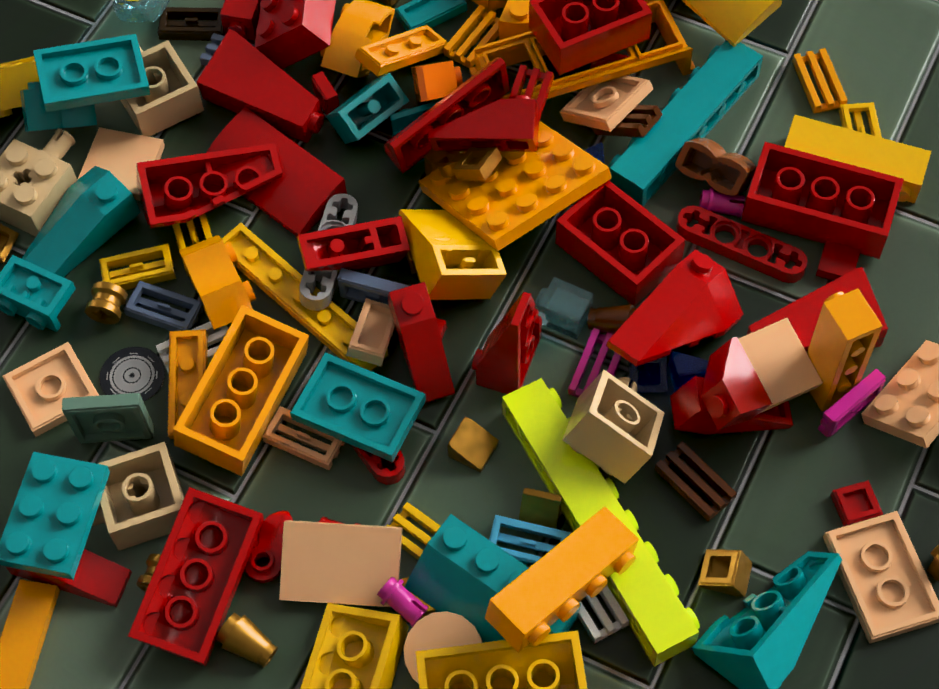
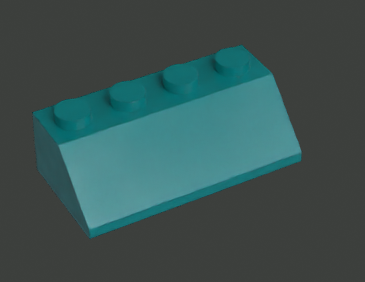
(463, 572)

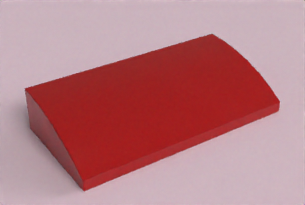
(478, 91)
(305, 185)
(196, 576)

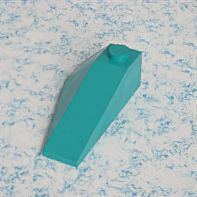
(82, 222)
(767, 636)

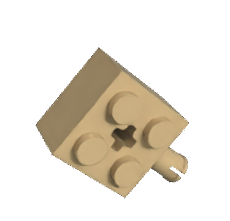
(172, 92)
(34, 181)
(614, 426)
(140, 496)

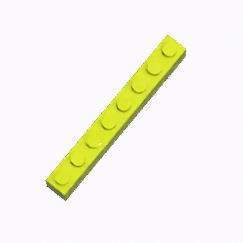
(643, 589)

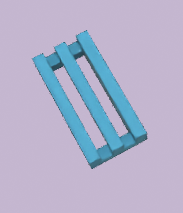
(501, 521)

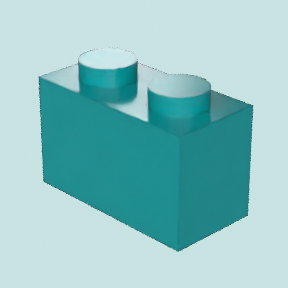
(367, 108)

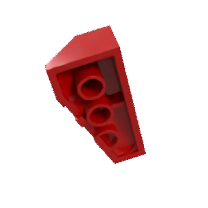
(194, 184)
(685, 307)
(509, 348)

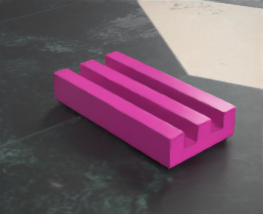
(594, 338)
(852, 403)

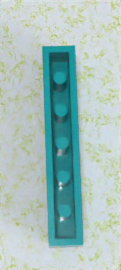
(688, 115)

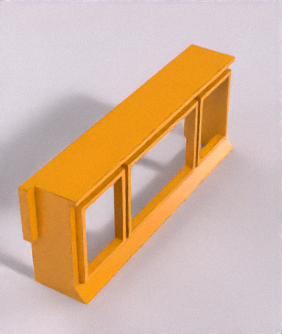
(526, 47)

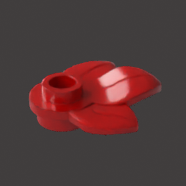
(268, 545)

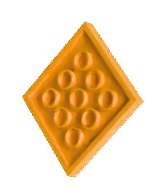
(521, 190)

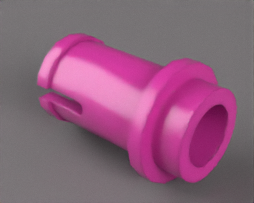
(722, 203)
(402, 601)

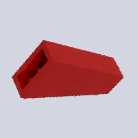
(246, 78)
(805, 311)

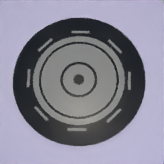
(132, 372)

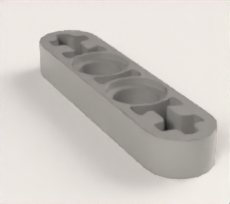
(327, 277)

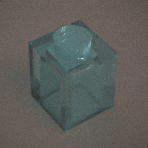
(564, 307)

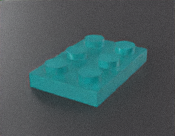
(91, 72)
(358, 407)
(53, 515)

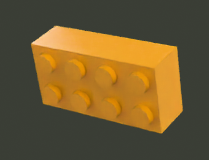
(241, 390)

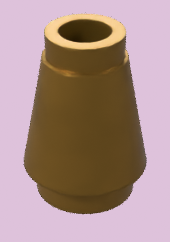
(244, 639)

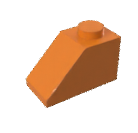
(435, 80)

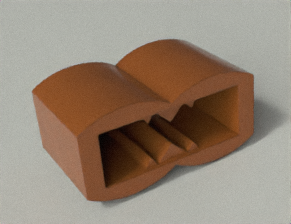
(709, 161)

